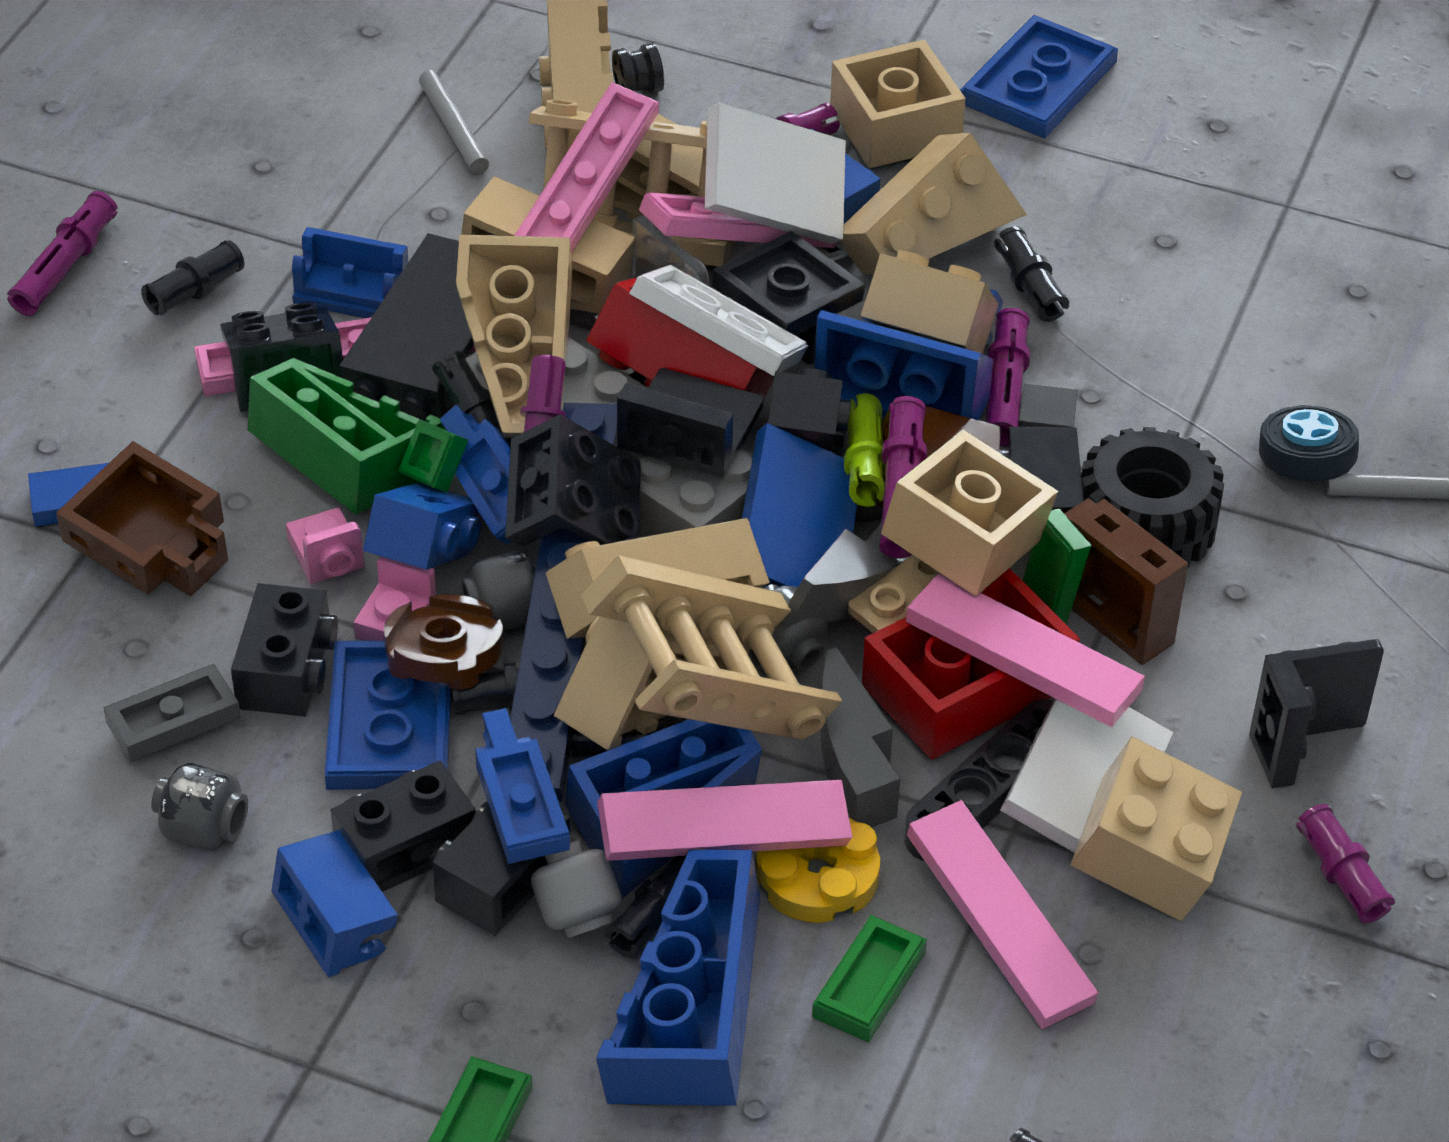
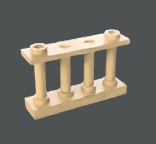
(563, 116)
(732, 617)

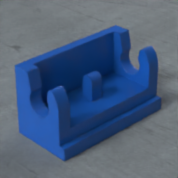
(346, 271)
(332, 901)

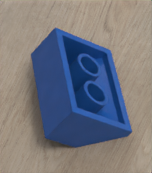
(900, 365)

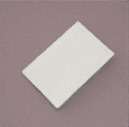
(774, 173)
(719, 319)
(1067, 766)

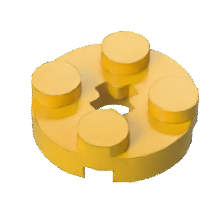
(820, 895)

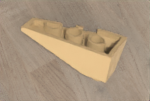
(515, 309)

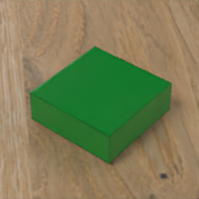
(433, 455)

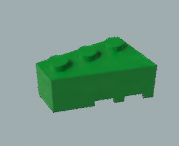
(331, 432)

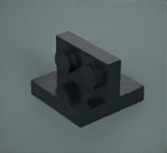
(789, 286)

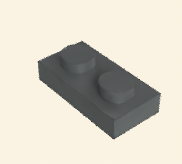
(172, 712)

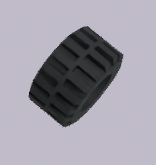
(1160, 486)

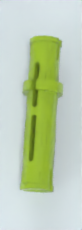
(863, 456)

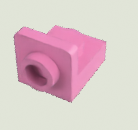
(326, 545)
(396, 586)

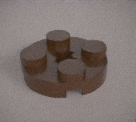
(418, 646)

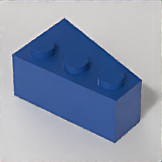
(673, 758)

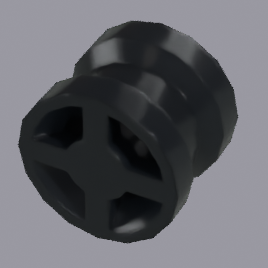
(639, 68)

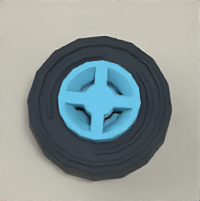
(1309, 443)

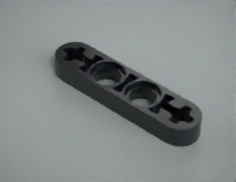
(982, 773)

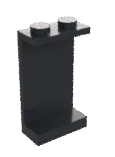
(411, 332)

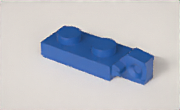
(483, 467)
(519, 792)

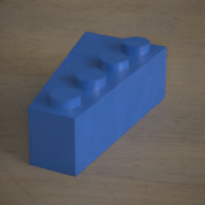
(689, 1005)

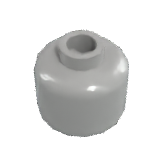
(576, 890)

